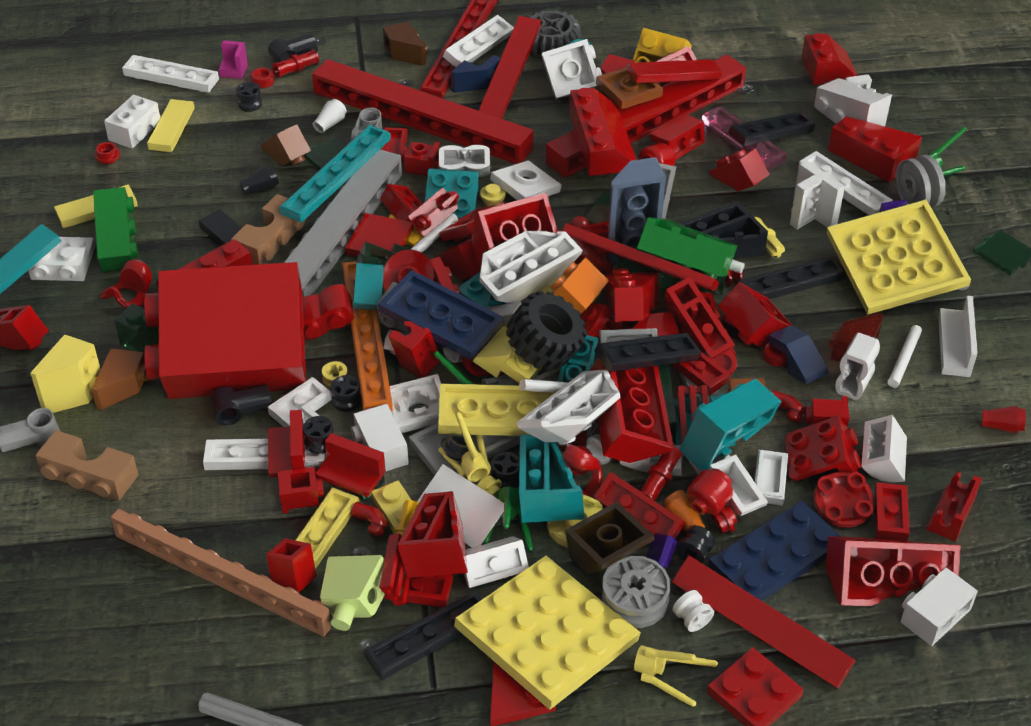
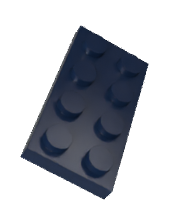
(449, 316)
(775, 552)

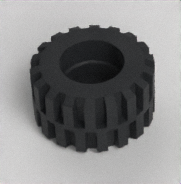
(546, 331)

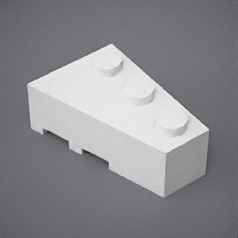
(846, 98)

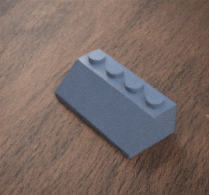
(634, 197)

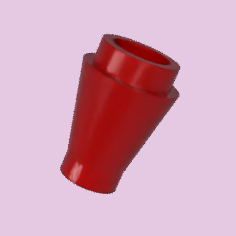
(1005, 419)

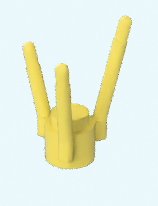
(473, 464)
(653, 661)

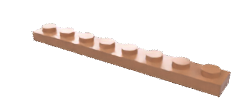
(221, 572)

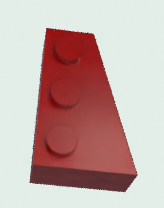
(873, 146)

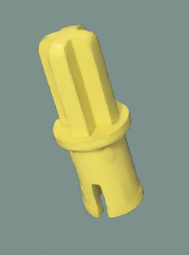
(773, 245)

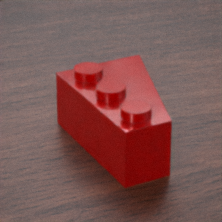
(631, 294)
(434, 538)

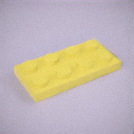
(486, 408)

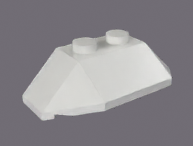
(527, 264)
(571, 408)

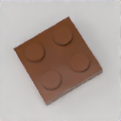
(625, 91)

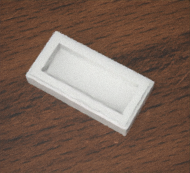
(771, 475)

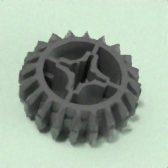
(555, 31)

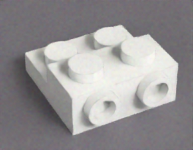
(571, 68)
(66, 261)

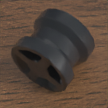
(249, 96)
(346, 393)
(316, 432)
(504, 463)
(696, 543)

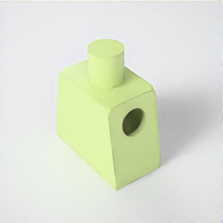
(352, 588)

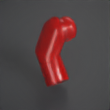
(790, 403)
(371, 514)

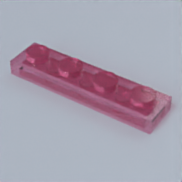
(720, 121)

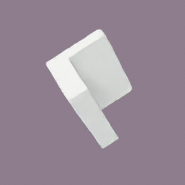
(495, 561)

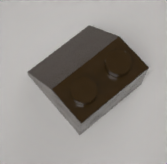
(605, 538)

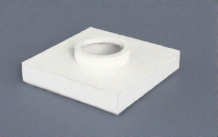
(512, 181)
(413, 392)

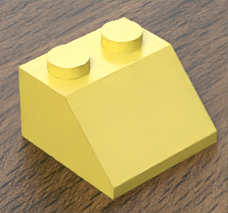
(66, 375)

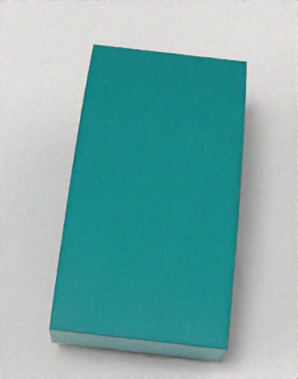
(368, 286)
(580, 361)

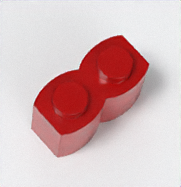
(327, 311)

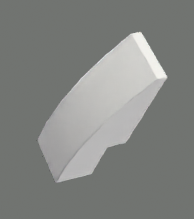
(745, 492)

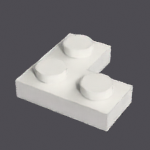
(306, 397)

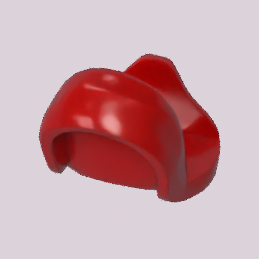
(133, 276)
(584, 461)

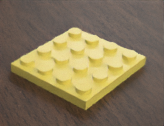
(898, 257)
(547, 631)

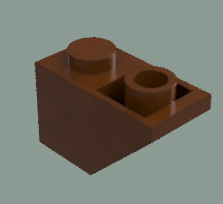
(404, 43)

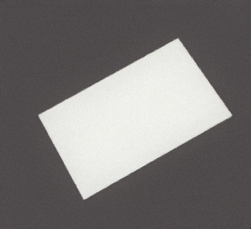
(476, 507)

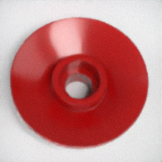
(402, 263)

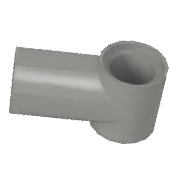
(35, 429)

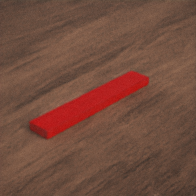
(510, 67)
(641, 257)
(765, 622)

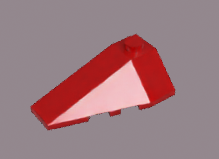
(876, 569)

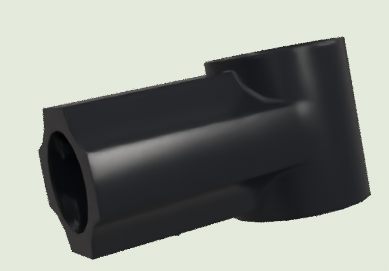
(281, 49)
(232, 404)

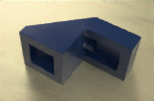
(473, 77)
(802, 356)

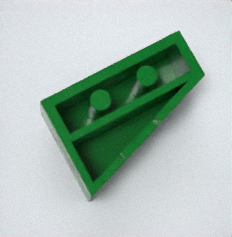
(114, 228)
(687, 247)

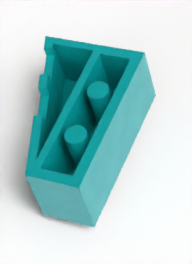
(726, 421)
(546, 483)

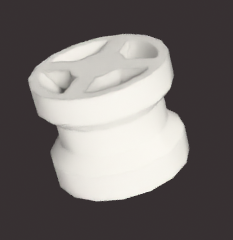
(693, 610)

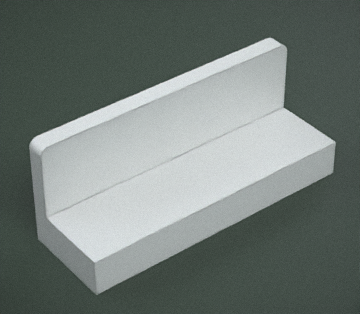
(958, 340)

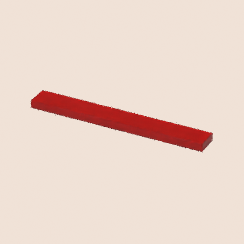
(474, 16)

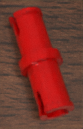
(295, 63)
(660, 473)

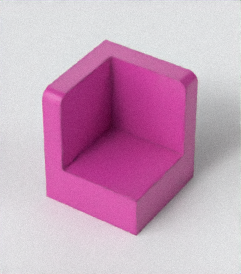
(234, 60)

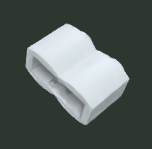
(472, 158)
(857, 366)

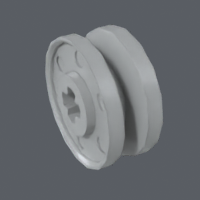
(920, 180)
(637, 590)

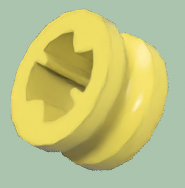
(330, 369)

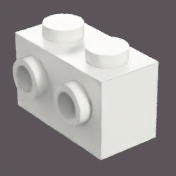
(132, 121)

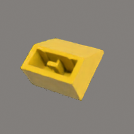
(657, 45)

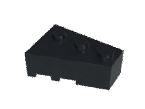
(735, 226)

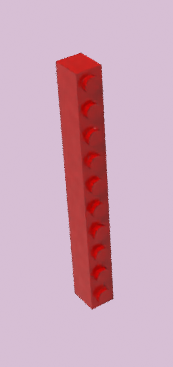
(423, 111)
(641, 119)

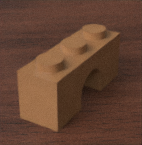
(267, 240)
(107, 475)

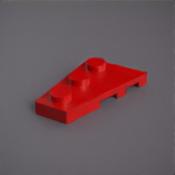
(512, 700)

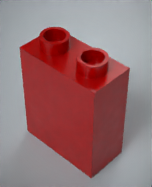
(227, 329)

